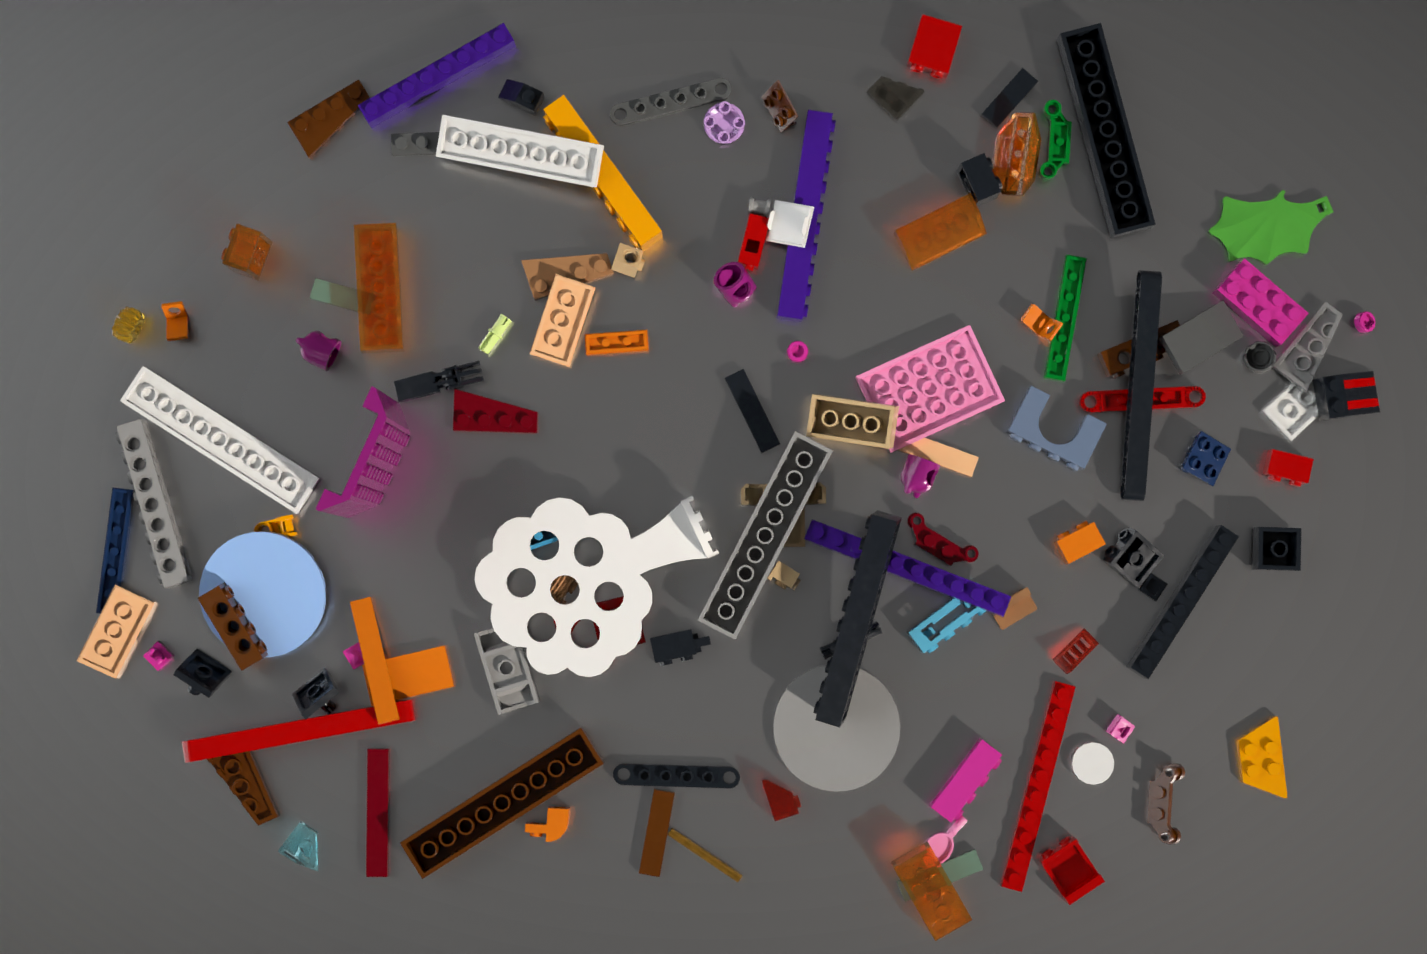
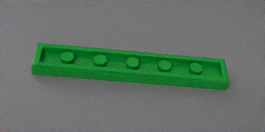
(1066, 313)

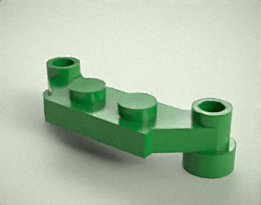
(1058, 142)

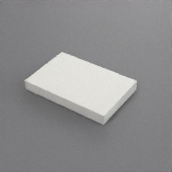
(1292, 410)

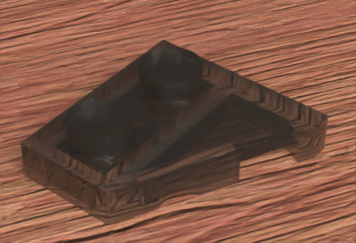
(894, 96)

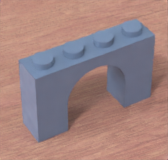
(1026, 428)

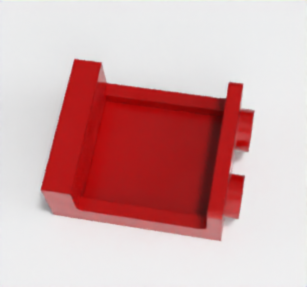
(934, 46)
(1070, 870)

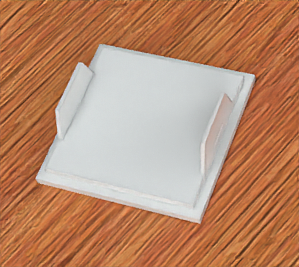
(789, 223)

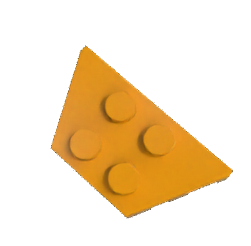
(1262, 758)

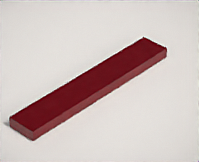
(377, 813)

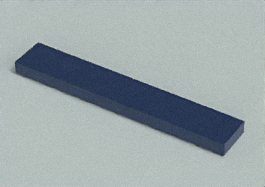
(115, 543)

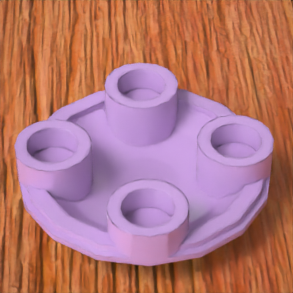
(724, 122)

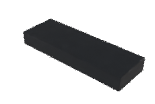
(1009, 98)

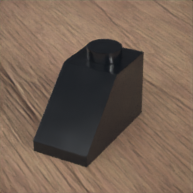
(522, 96)

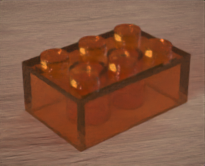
(246, 251)

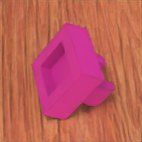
(158, 655)

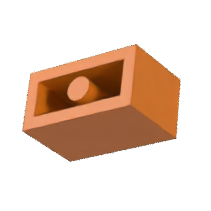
(1080, 542)

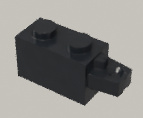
(677, 645)

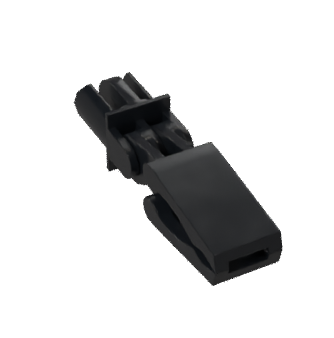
(428, 384)

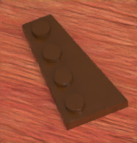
(324, 119)

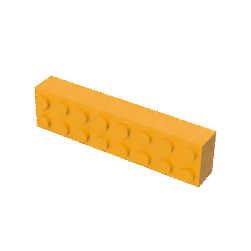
(611, 185)

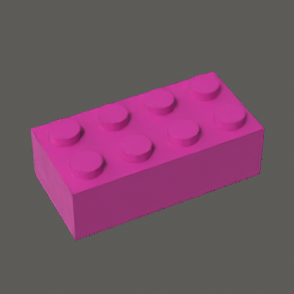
(1260, 303)

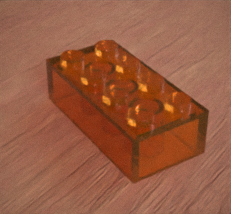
(931, 891)

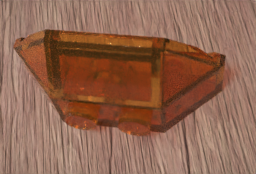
(1017, 153)

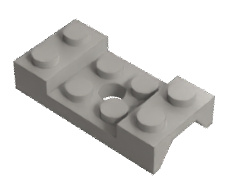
(512, 689)

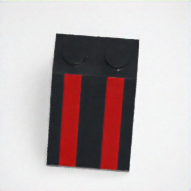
(1346, 395)

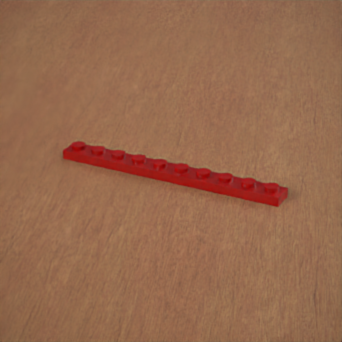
(1038, 786)

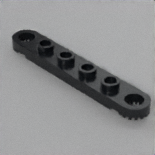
(676, 775)

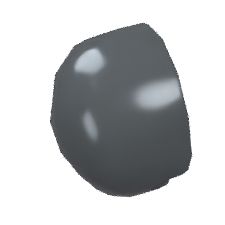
(1260, 357)

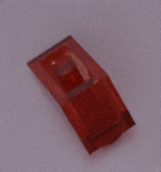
(781, 800)

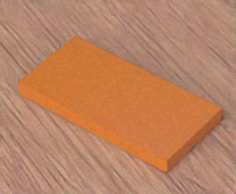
(418, 673)

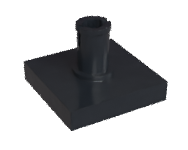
(202, 673)
(316, 694)

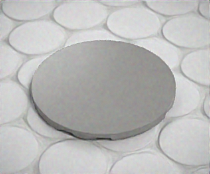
(832, 755)

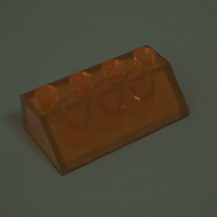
(940, 232)

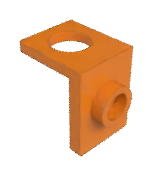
(176, 322)
(1040, 323)

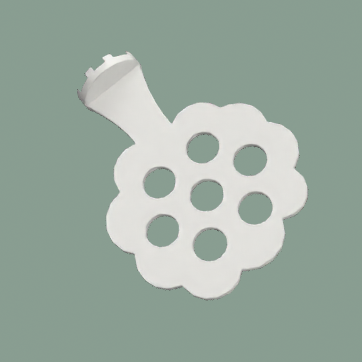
(623, 560)

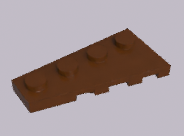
(247, 784)

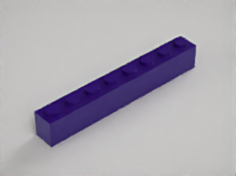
(437, 75)

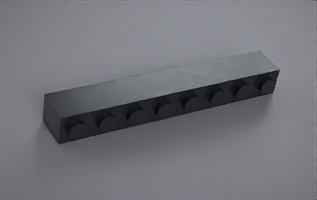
(1182, 601)

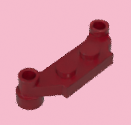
(938, 545)

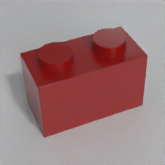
(1287, 467)

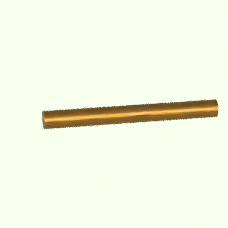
(704, 855)

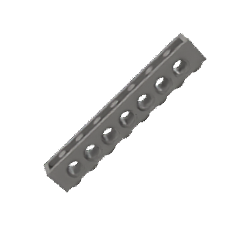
(180, 573)

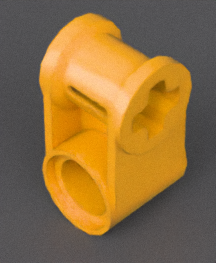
(279, 525)

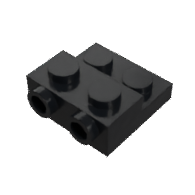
(1133, 556)

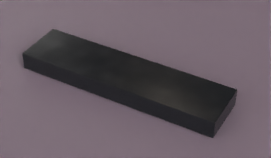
(752, 411)

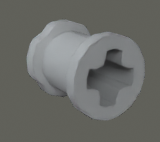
(759, 206)

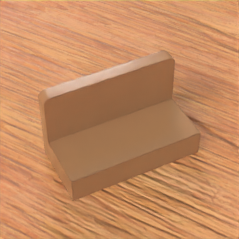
(1019, 607)

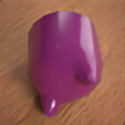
(734, 283)
(319, 349)
(918, 475)

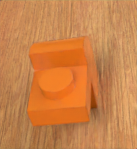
(556, 824)

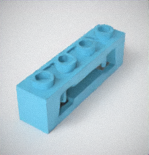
(964, 619)

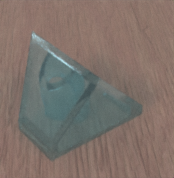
(302, 846)

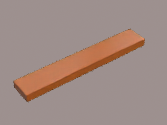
(374, 660)

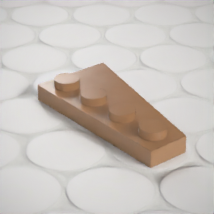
(579, 268)

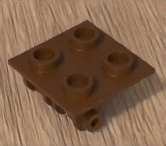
(780, 106)

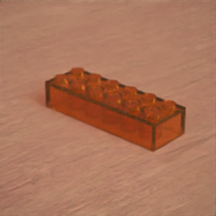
(378, 288)

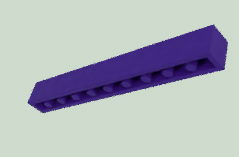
(808, 192)
(913, 570)

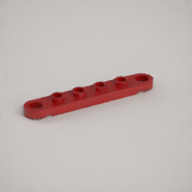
(1162, 399)

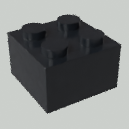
(979, 179)
(1276, 549)

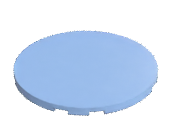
(273, 583)

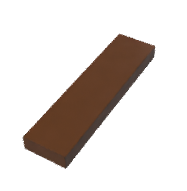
(656, 832)

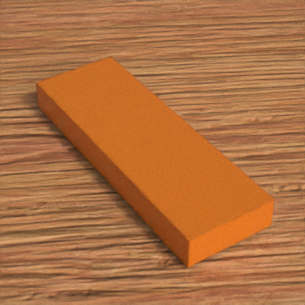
(616, 342)

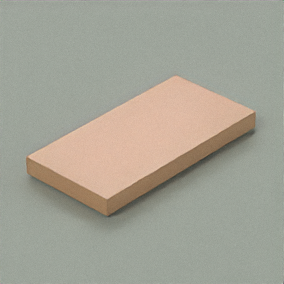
(562, 320)
(115, 631)

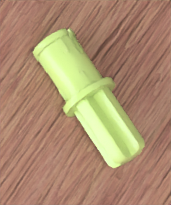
(494, 334)

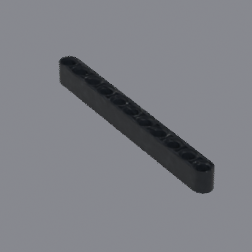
(1141, 385)

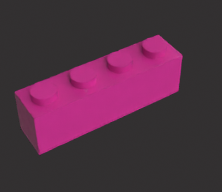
(965, 780)

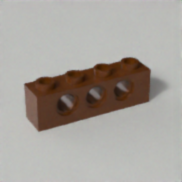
(1110, 358)
(222, 621)

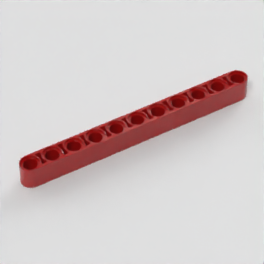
(290, 732)

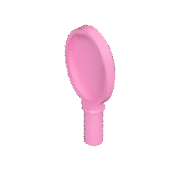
(942, 842)

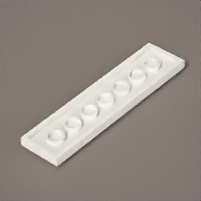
(519, 151)

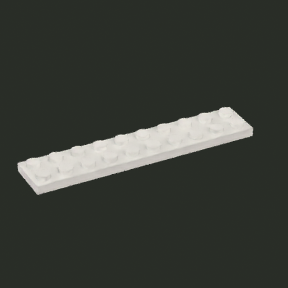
(220, 439)

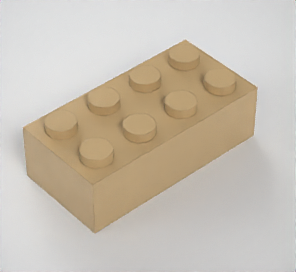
(852, 421)

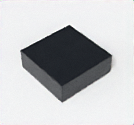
(1153, 587)

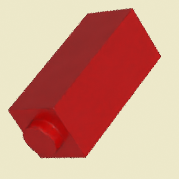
(753, 242)

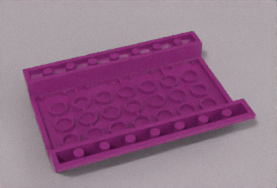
(375, 460)

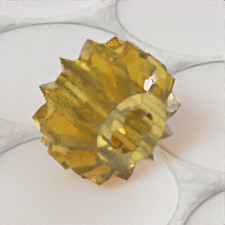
(128, 324)

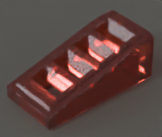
(1063, 663)

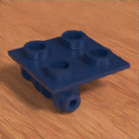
(1205, 458)

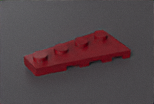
(484, 414)

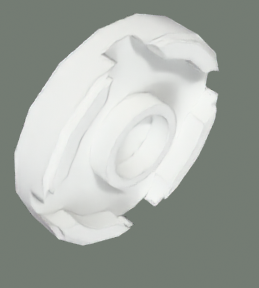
(1092, 763)

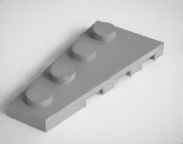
(1306, 352)

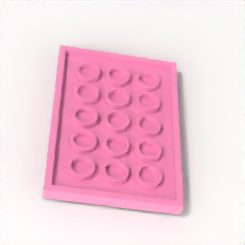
(933, 386)

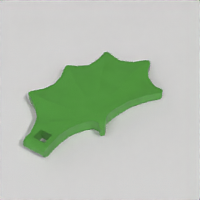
(1267, 227)

